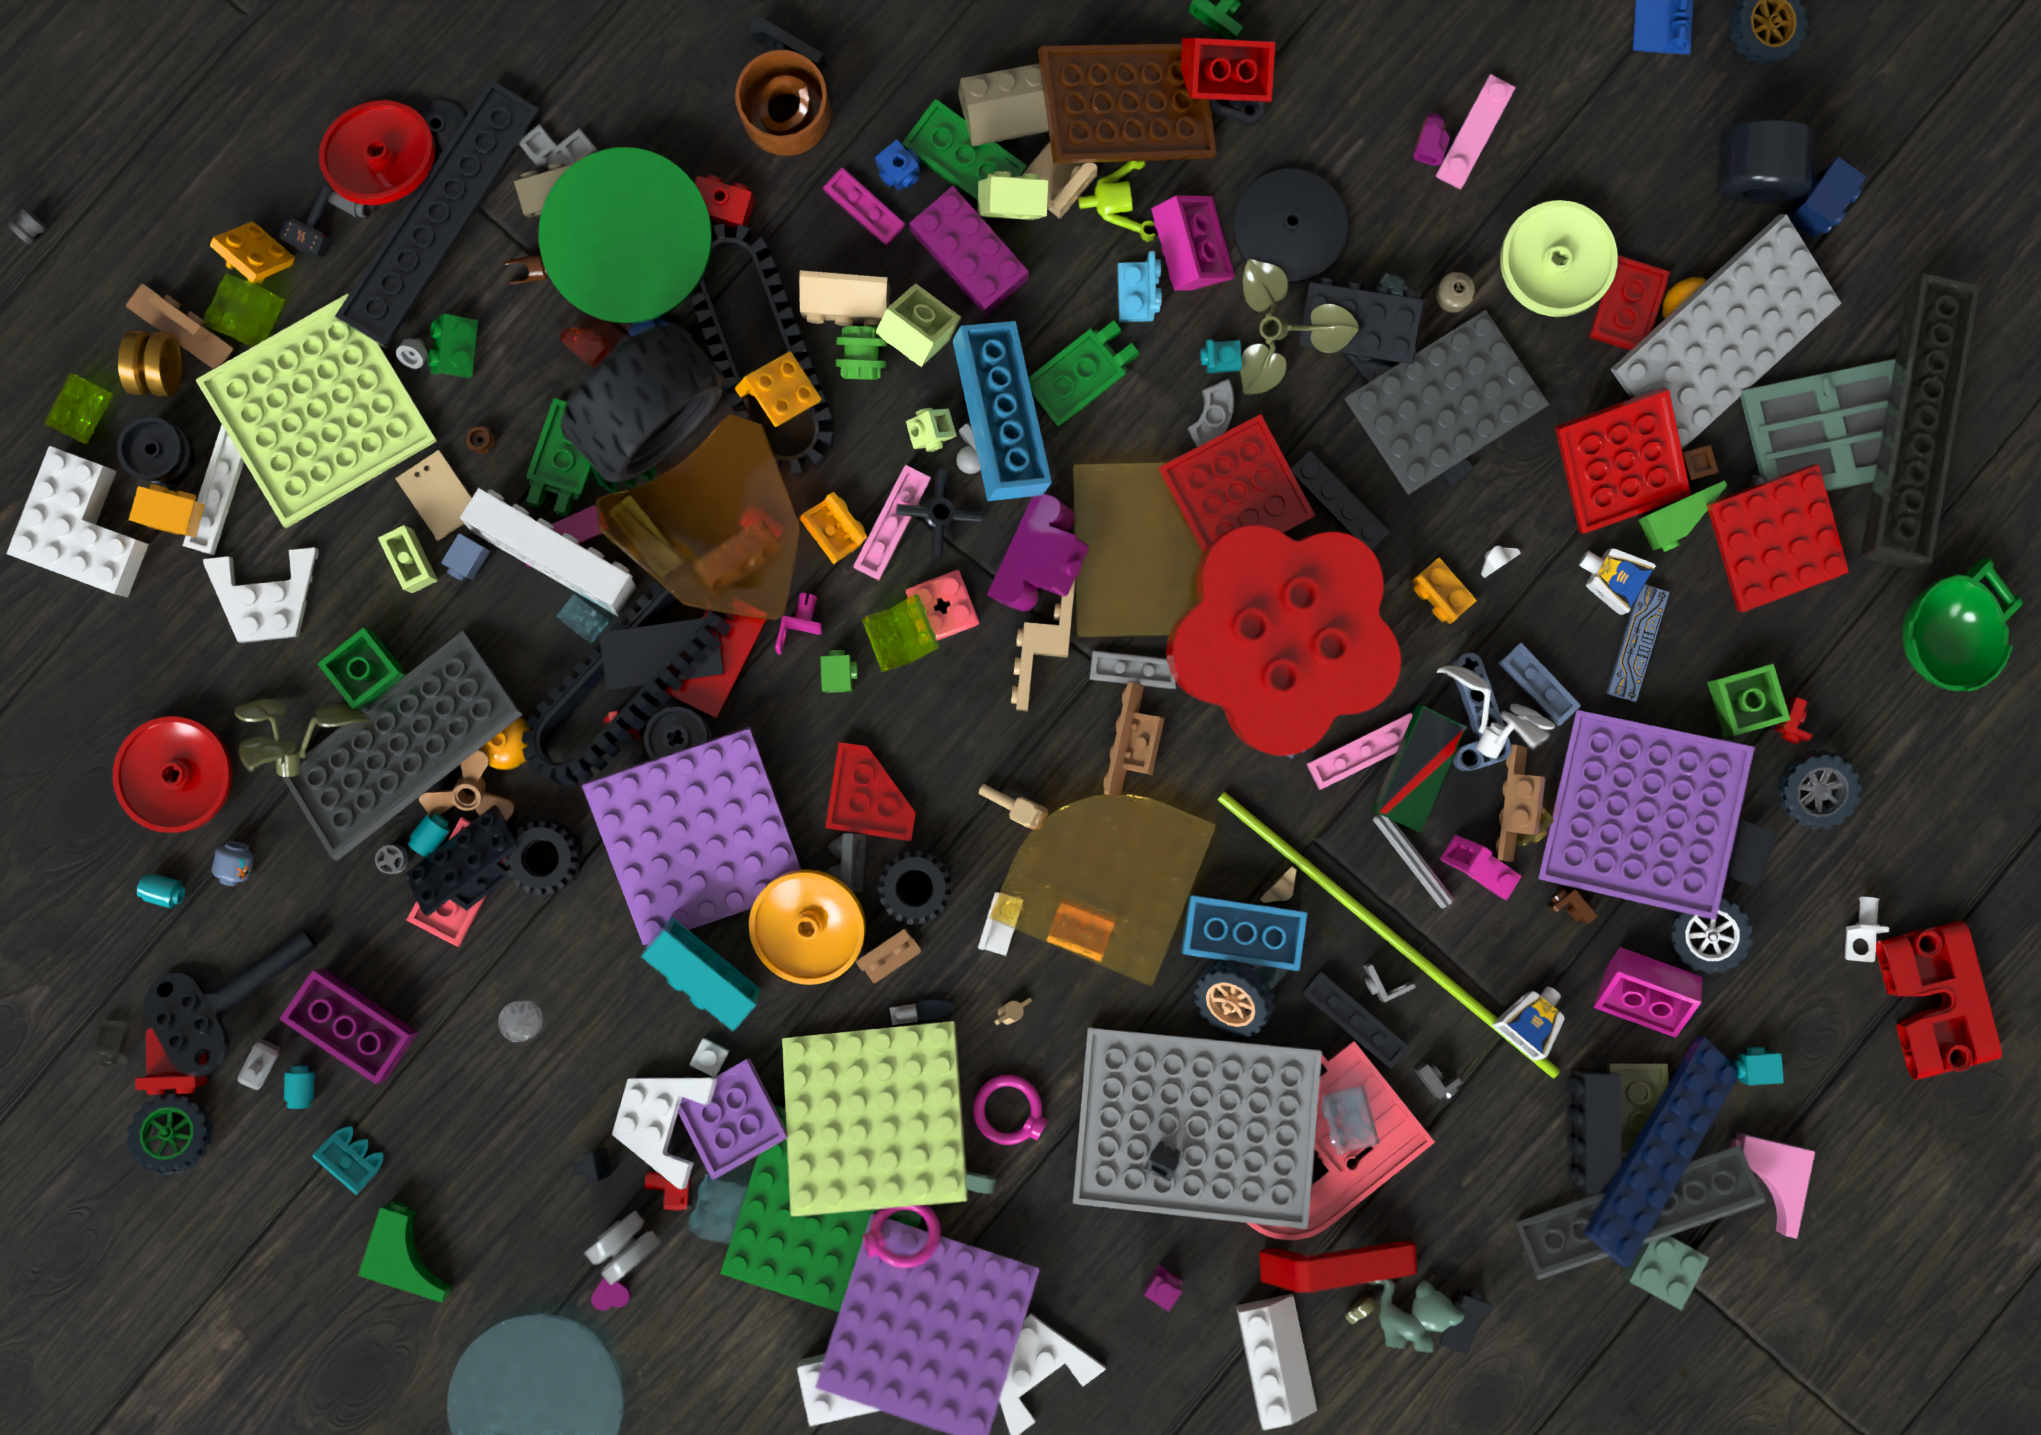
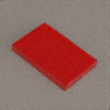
(1630, 304)

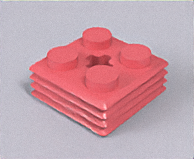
(950, 589)

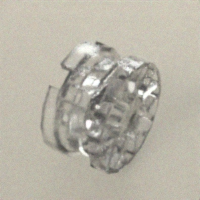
(520, 1020)

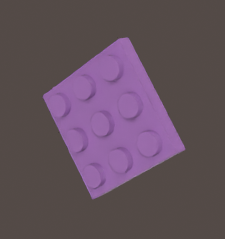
(736, 1123)

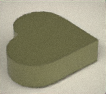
(1360, 1308)

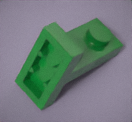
(1218, 17)

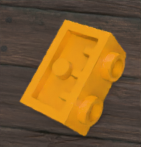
(1443, 591)

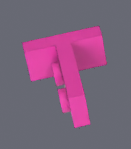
(1481, 866)

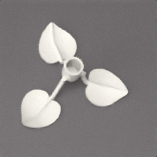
(1527, 723)

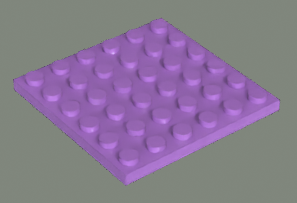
(1646, 814)
(693, 832)
(929, 1335)

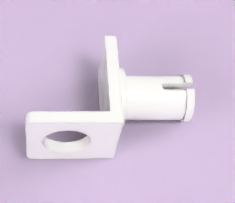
(1865, 929)

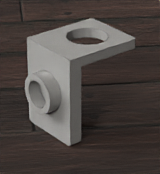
(1375, 985)

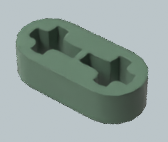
(980, 1182)

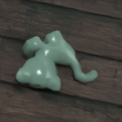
(1430, 1313)

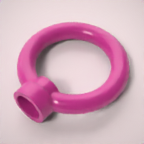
(1034, 1124)
(875, 1242)

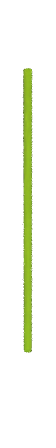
(1372, 921)

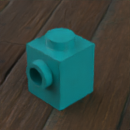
(1759, 1066)

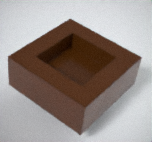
(1700, 463)

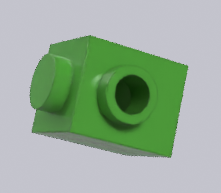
(838, 672)

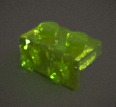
(78, 408)

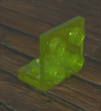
(243, 311)
(900, 634)

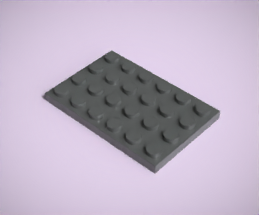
(1447, 402)

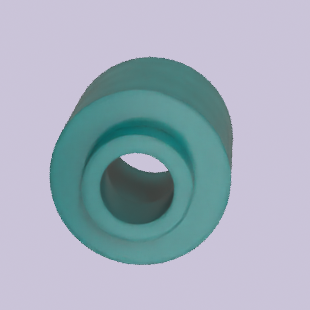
(429, 834)
(161, 890)
(299, 1087)

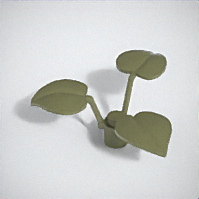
(1330, 327)
(287, 755)

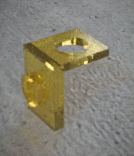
(1546, 820)

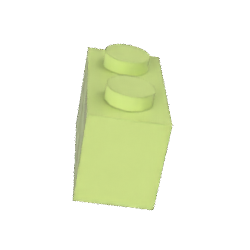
(408, 559)

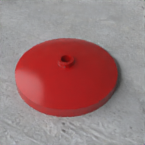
(377, 152)
(147, 774)

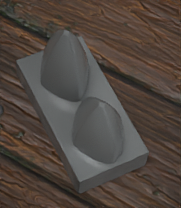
(851, 851)

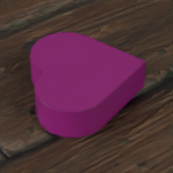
(610, 1295)

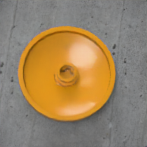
(807, 927)

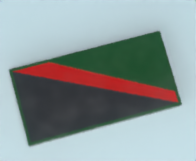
(1419, 768)

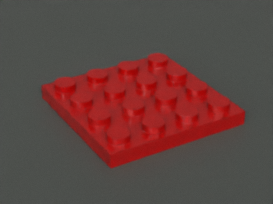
(1623, 460)
(1236, 484)
(1777, 538)

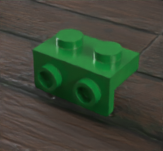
(453, 345)

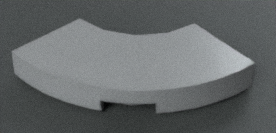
(1215, 415)

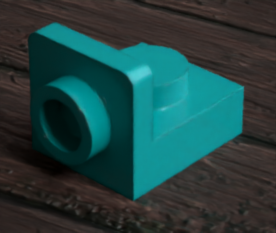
(1221, 356)

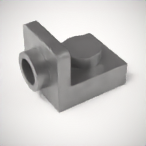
(1432, 1079)

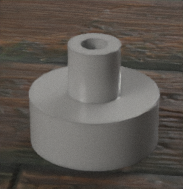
(412, 353)

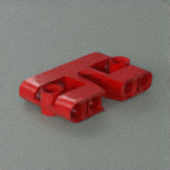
(1964, 1016)

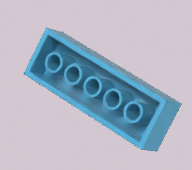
(1001, 411)

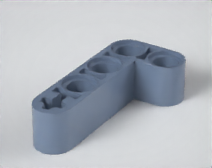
(1474, 712)

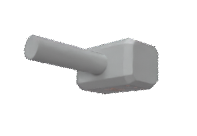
(259, 1064)

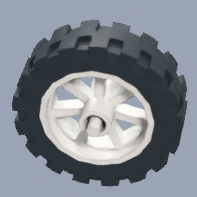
(1722, 960)

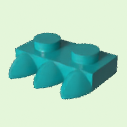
(347, 1160)

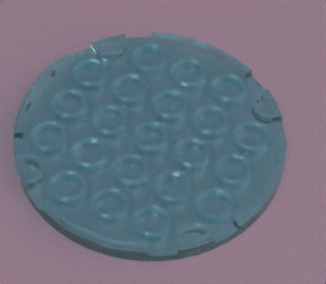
(536, 1380)

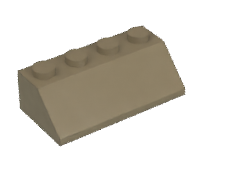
(1003, 104)

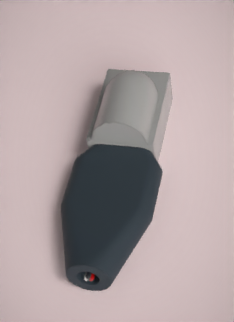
(923, 1011)

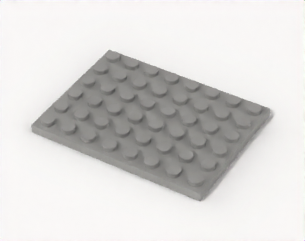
(1228, 1107)

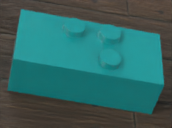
(701, 973)

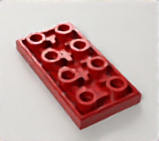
(712, 692)

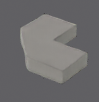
(546, 153)

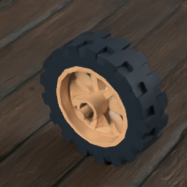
(1227, 1009)

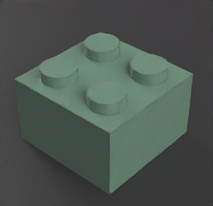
(1666, 1269)

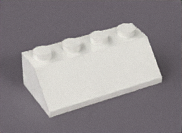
(1276, 1361)

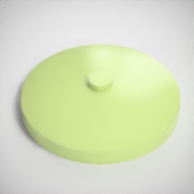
(1558, 258)

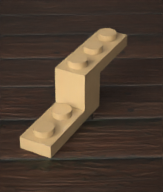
(1041, 640)

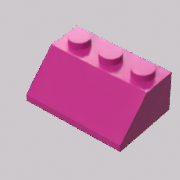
(1192, 242)
(1649, 992)

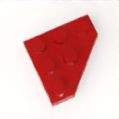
(866, 797)

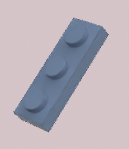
(1539, 684)

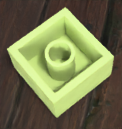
(1012, 197)
(918, 324)

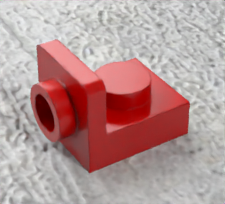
(1797, 715)

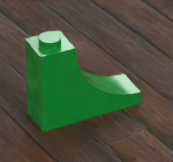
(394, 1258)

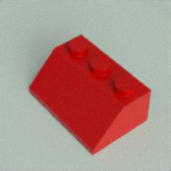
(1228, 69)

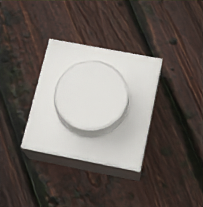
(709, 1057)

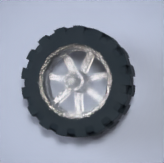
(1840, 806)

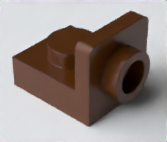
(1577, 909)

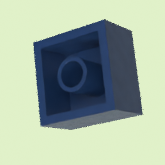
(1829, 196)

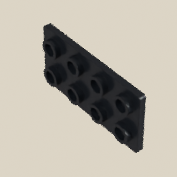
(465, 865)

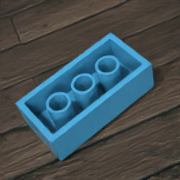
(1243, 932)

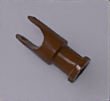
(535, 266)

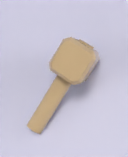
(1021, 810)

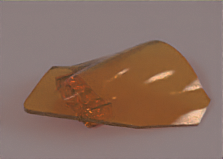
(713, 525)

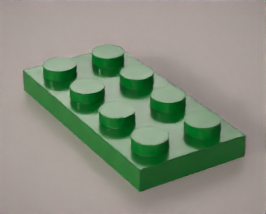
(945, 146)

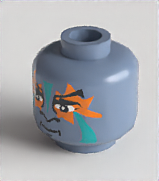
(232, 863)

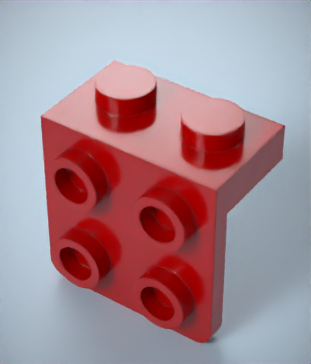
(163, 1074)

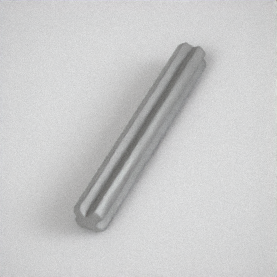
(1414, 860)

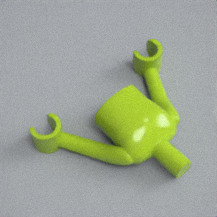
(1116, 198)

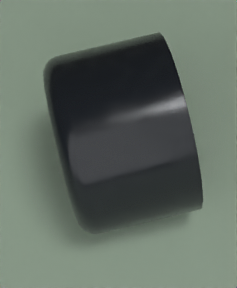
(1766, 161)

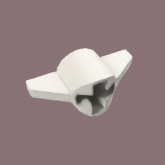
(1497, 558)

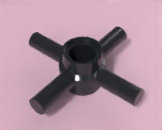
(940, 501)

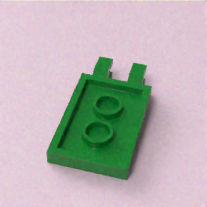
(1080, 373)
(557, 466)

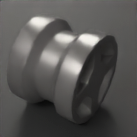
(26, 226)
(387, 856)

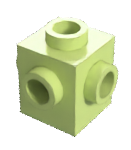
(931, 428)

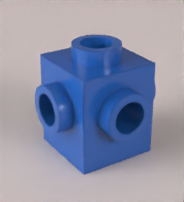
(898, 166)

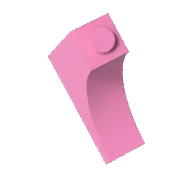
(1784, 1171)

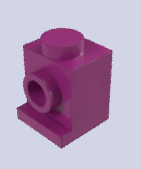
(1163, 1288)

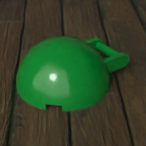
(1958, 629)

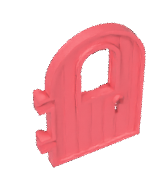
(1342, 1186)

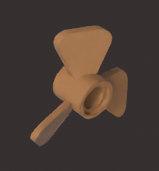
(472, 768)

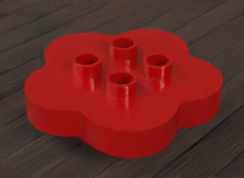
(1285, 635)

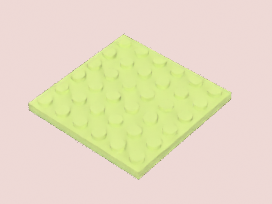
(315, 413)
(874, 1119)

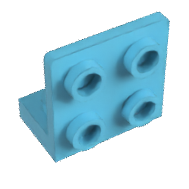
(1137, 290)

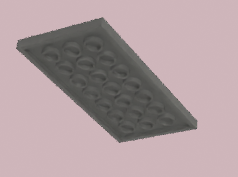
(412, 741)

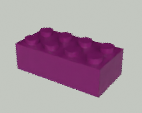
(969, 251)
(349, 1025)

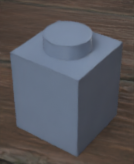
(464, 558)

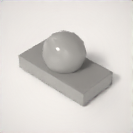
(967, 457)

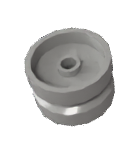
(622, 1246)

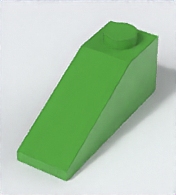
(1678, 519)

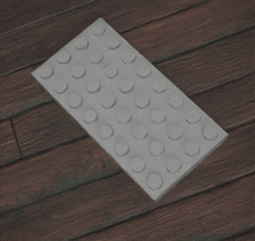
(1731, 328)

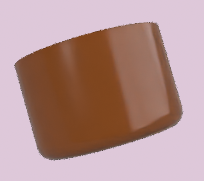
(779, 74)

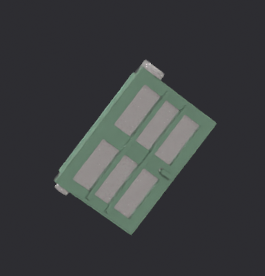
(1821, 421)

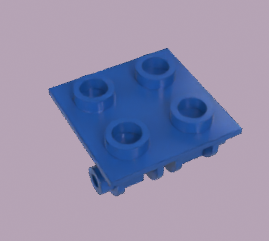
(1663, 26)

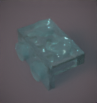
(1349, 1119)
(717, 1209)

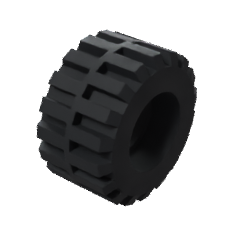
(568, 862)
(890, 880)

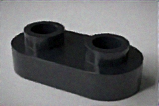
(1235, 110)

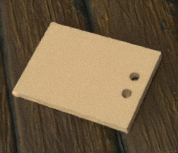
(436, 494)

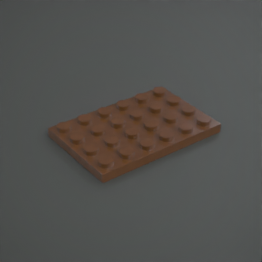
(1122, 105)

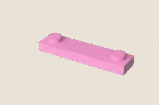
(1475, 131)
(889, 526)
(1359, 753)

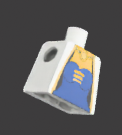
(1616, 577)
(1532, 1023)

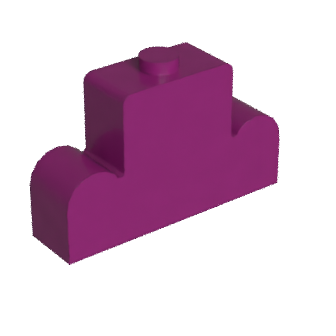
(1039, 555)

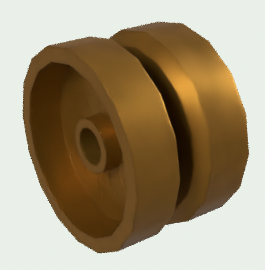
(150, 363)

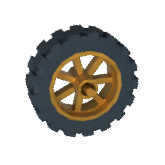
(1785, 14)

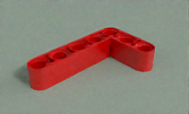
(1337, 1268)

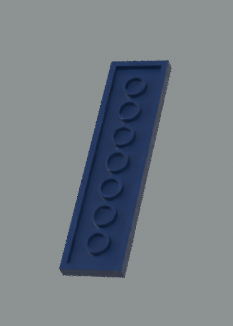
(1662, 1152)

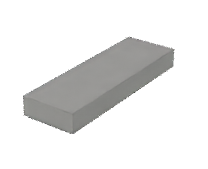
(1135, 668)

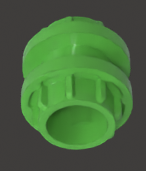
(860, 353)

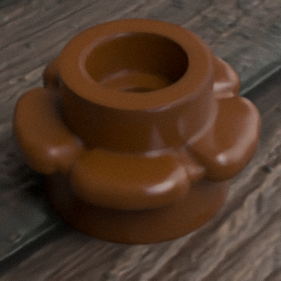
(473, 436)

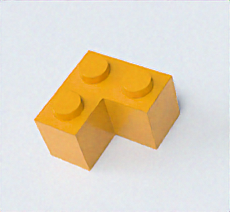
(167, 510)

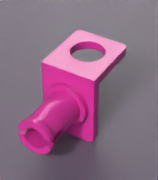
(801, 621)

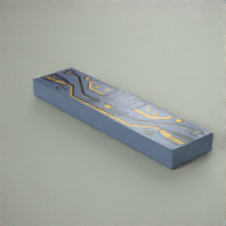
(1637, 643)

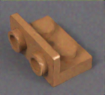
(889, 956)

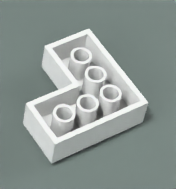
(62, 531)

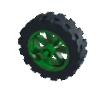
(148, 1116)

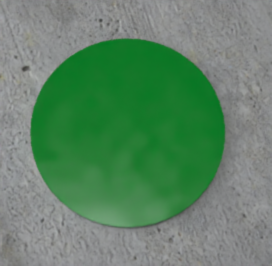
(625, 235)

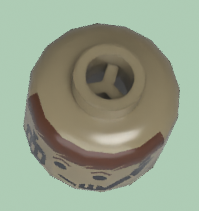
(1448, 288)

